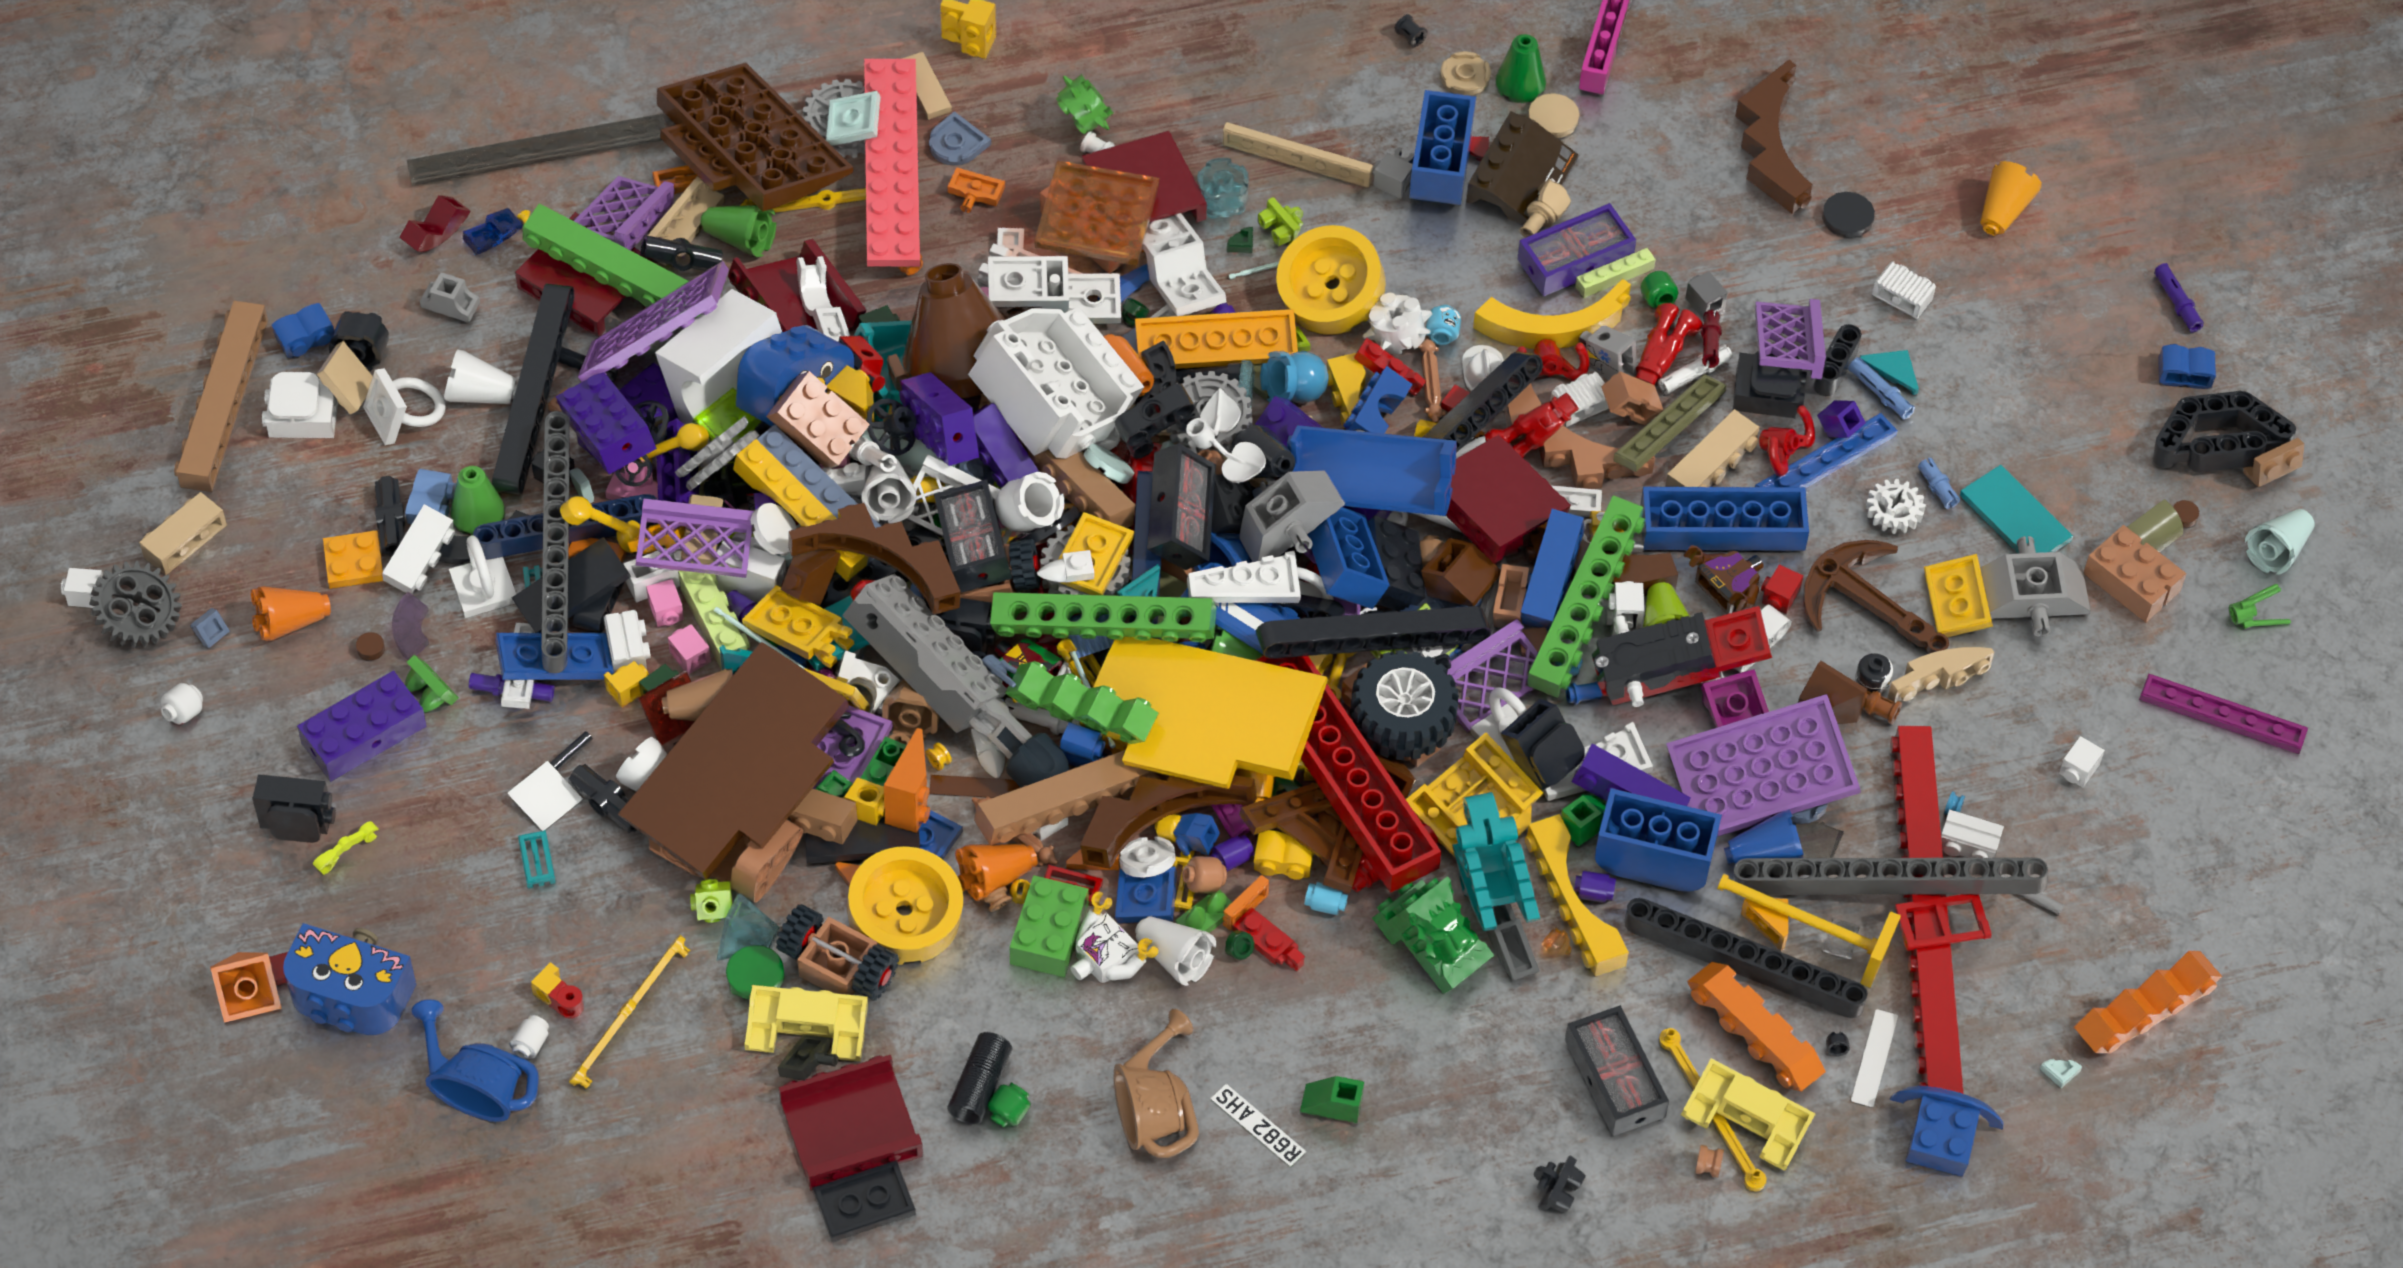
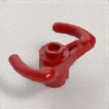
(1556, 364)
(1783, 442)

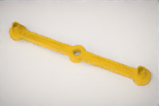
(817, 200)
(579, 1075)
(1754, 1178)

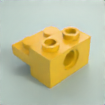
(970, 25)

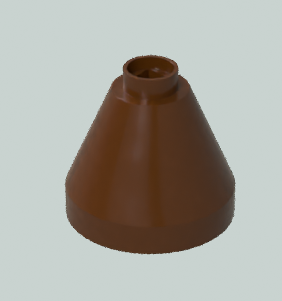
(948, 328)

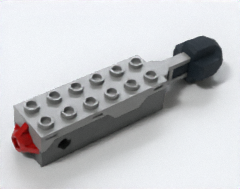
(948, 675)

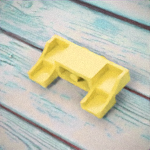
(806, 1013)
(1752, 1107)

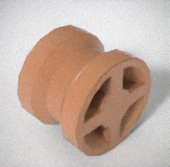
(1709, 1161)

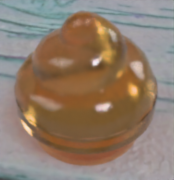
(1557, 943)

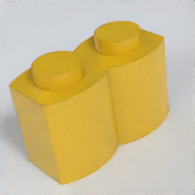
(1282, 855)

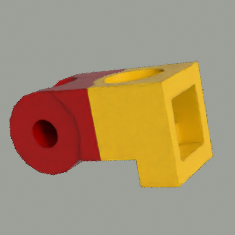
(555, 993)

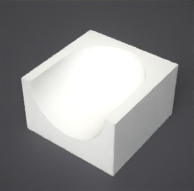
(706, 355)

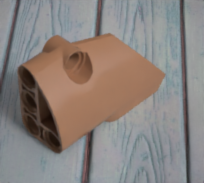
(747, 865)

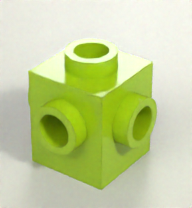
(711, 900)

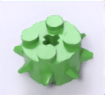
(1084, 103)

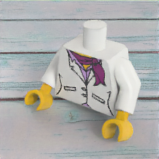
(1106, 948)

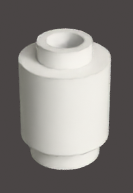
(529, 1037)

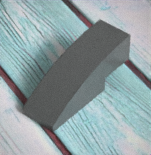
(1512, 944)

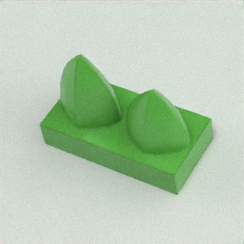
(437, 690)
(1207, 913)

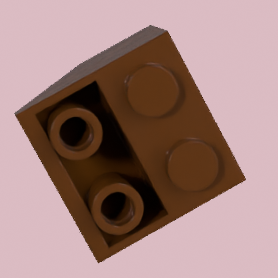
(1459, 573)

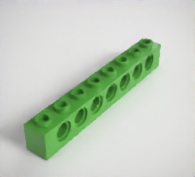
(1618, 515)
(1008, 605)

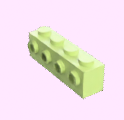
(702, 599)

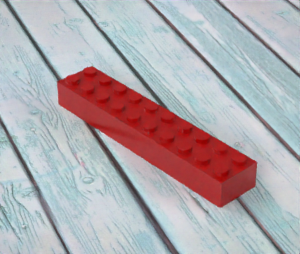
(1363, 791)

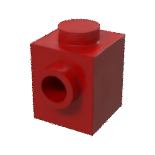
(1781, 588)

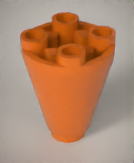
(286, 610)
(992, 866)

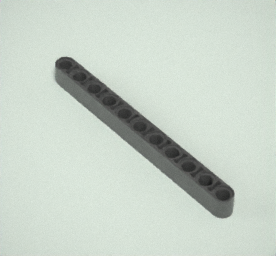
(555, 483)
(1904, 870)

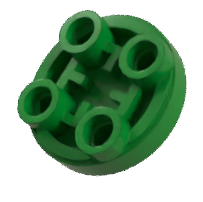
(754, 966)

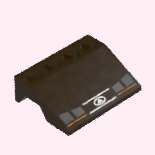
(1517, 164)

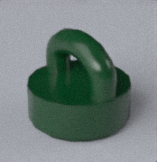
(1135, 308)
(1239, 945)

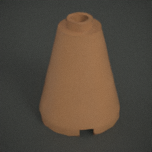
(692, 699)

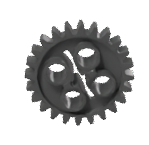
(142, 583)

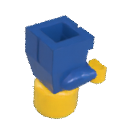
(1189, 832)

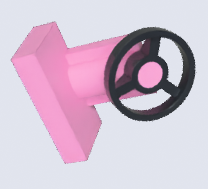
(634, 482)

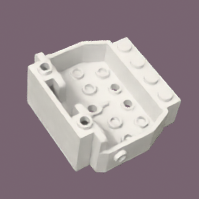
(1054, 379)

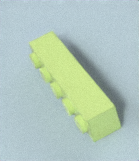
(1614, 272)

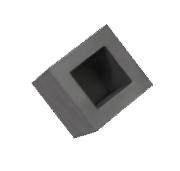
(1706, 293)

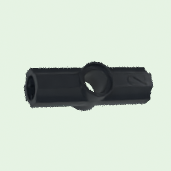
(666, 252)
(389, 514)
(603, 795)

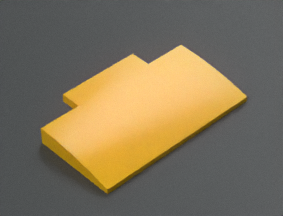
(1212, 710)

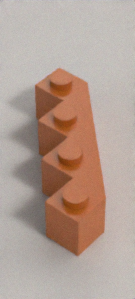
(2157, 998)
(1766, 1034)

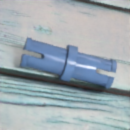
(1939, 483)

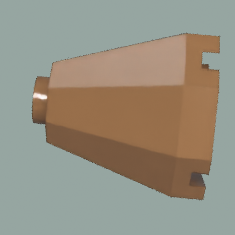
(909, 711)

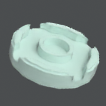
(1113, 465)

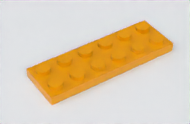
(1220, 337)

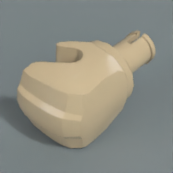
(1551, 205)

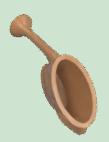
(1155, 1101)

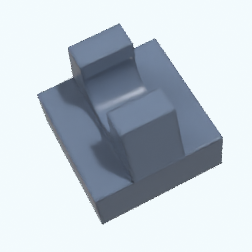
(209, 627)

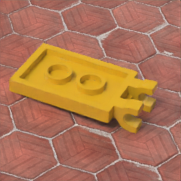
(799, 626)

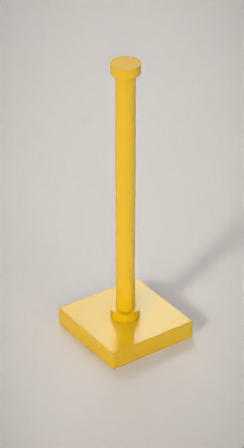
(1875, 947)

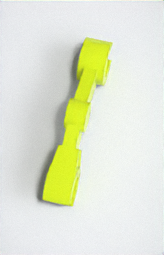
(327, 860)

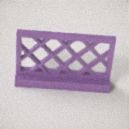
(639, 220)
(1810, 336)
(702, 518)
(1481, 654)

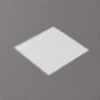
(545, 796)

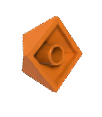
(245, 985)

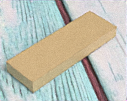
(928, 89)

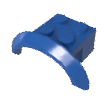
(1944, 1127)

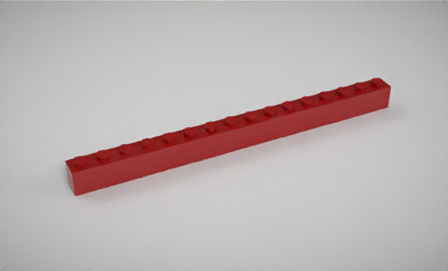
(1932, 965)

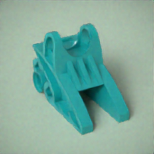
(1492, 862)

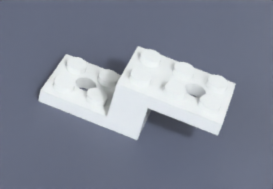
(1179, 266)
(1051, 287)

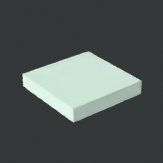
(853, 118)

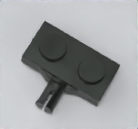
(805, 1056)

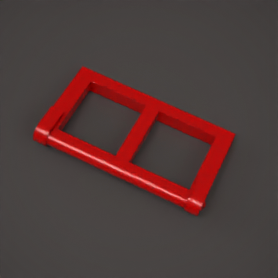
(1938, 904)

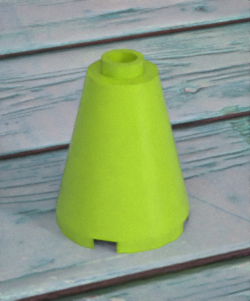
(1663, 605)

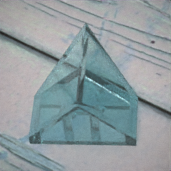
(745, 927)

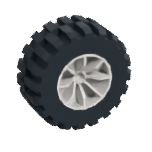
(1404, 704)

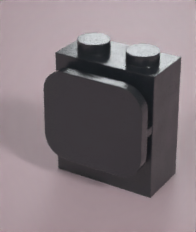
(1767, 388)
(971, 624)
(1544, 744)
(293, 807)

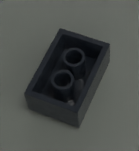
(1402, 563)

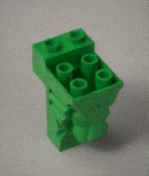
(1433, 931)

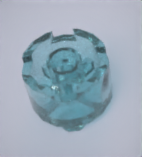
(1223, 187)

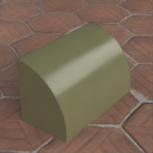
(2158, 526)

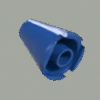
(1769, 839)

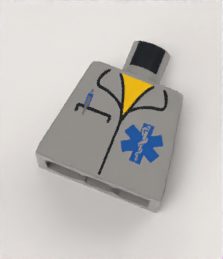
(1610, 352)

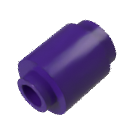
(1233, 852)
(1595, 886)

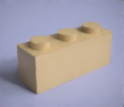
(183, 533)

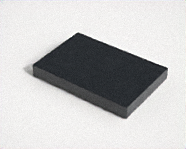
(864, 1201)

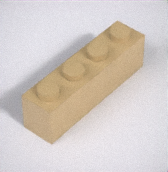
(1716, 453)

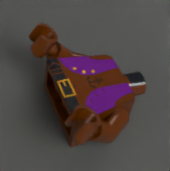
(1727, 578)

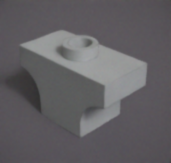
(450, 297)

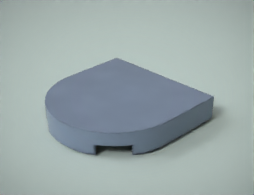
(957, 141)

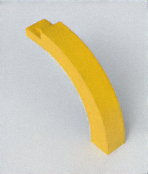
(1527, 329)

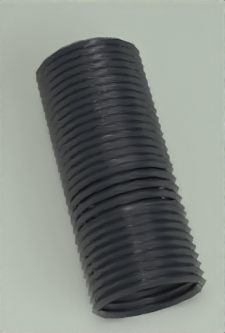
(979, 1081)

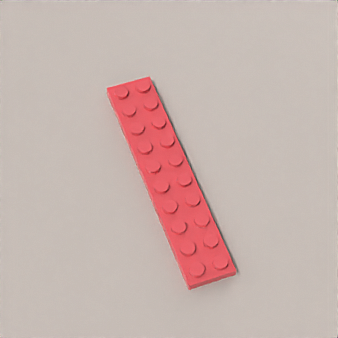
(892, 166)

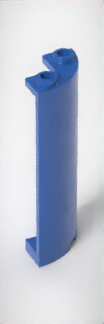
(1379, 468)

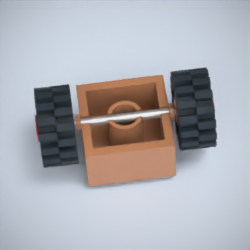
(1023, 566)
(836, 954)

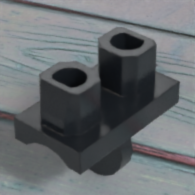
(1565, 1174)

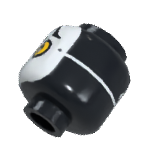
(1874, 672)

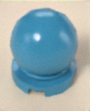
(1294, 376)

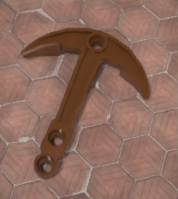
(1841, 577)

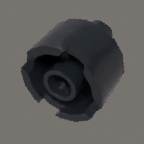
(363, 335)

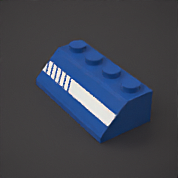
(1244, 618)

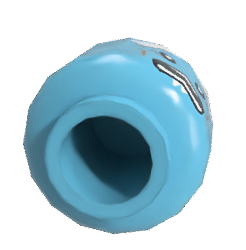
(1444, 324)

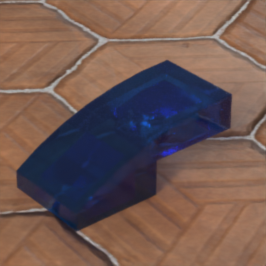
(496, 229)

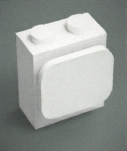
(299, 407)
(763, 570)

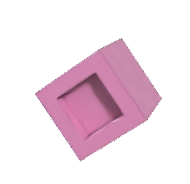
(665, 603)
(689, 649)

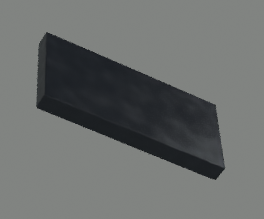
(589, 578)
(861, 843)

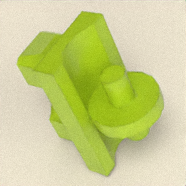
(1285, 219)

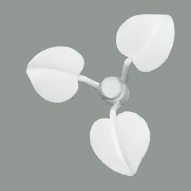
(1218, 416)

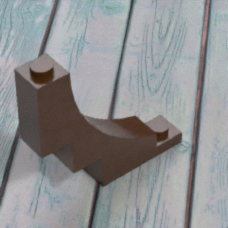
(1771, 166)

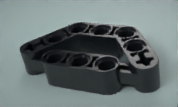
(2261, 427)

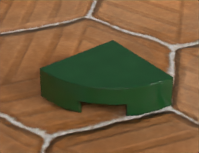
(1242, 241)

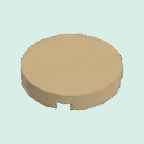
(1465, 73)
(1555, 114)

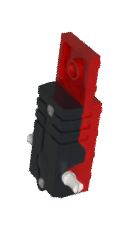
(1677, 653)

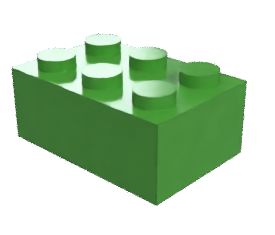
(1048, 926)

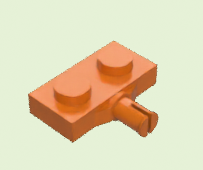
(975, 188)

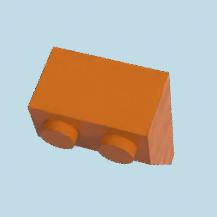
(907, 788)

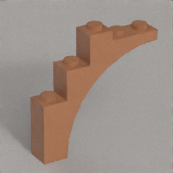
(1587, 459)

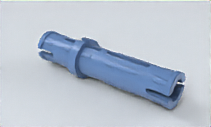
(1889, 395)

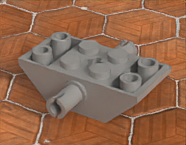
(1288, 513)
(2035, 586)

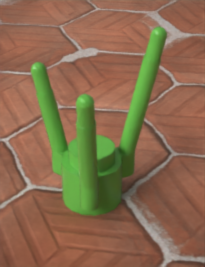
(2245, 610)

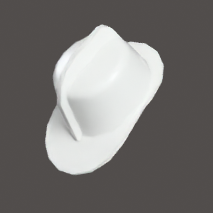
(1479, 363)

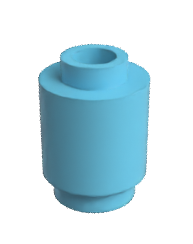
(1325, 899)

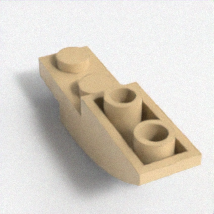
(1944, 667)

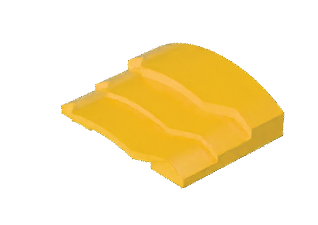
(1479, 771)

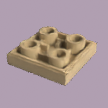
(345, 377)

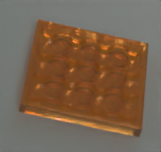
(1097, 213)

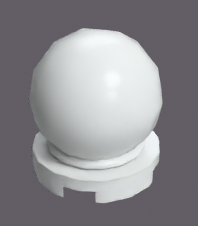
(1029, 503)

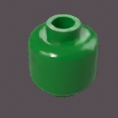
(1659, 289)
(1009, 1105)

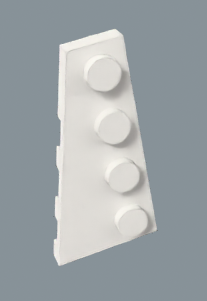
(1255, 582)
(1624, 745)

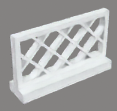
(952, 477)

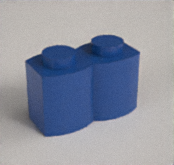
(303, 330)
(2187, 366)
(1082, 745)

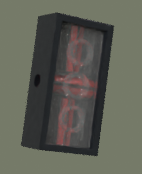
(1181, 506)
(973, 536)
(1616, 1070)

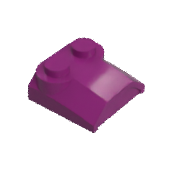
(1734, 698)

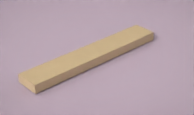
(1297, 154)

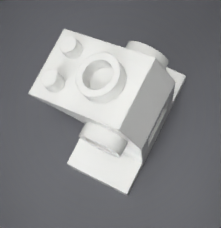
(860, 672)

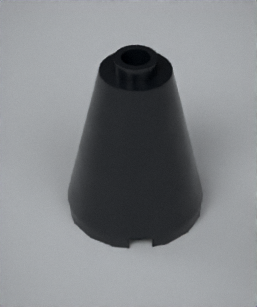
(1278, 457)

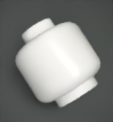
(181, 703)

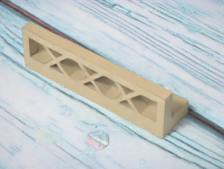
(684, 217)

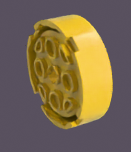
(1317, 259)
(913, 879)

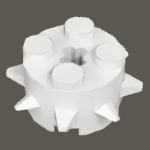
(1397, 323)

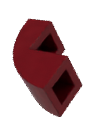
(439, 225)

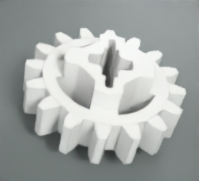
(1895, 506)

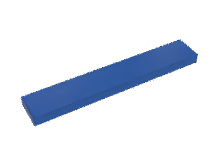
(1834, 455)

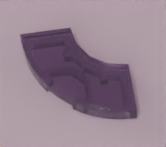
(407, 626)

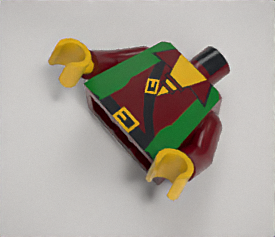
(1029, 651)

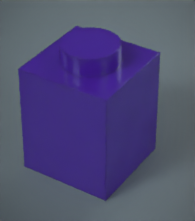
(1841, 419)

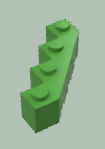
(1071, 700)

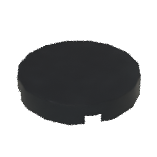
(1848, 214)

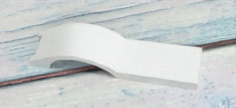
(815, 299)

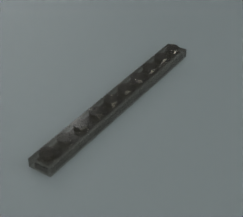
(535, 149)

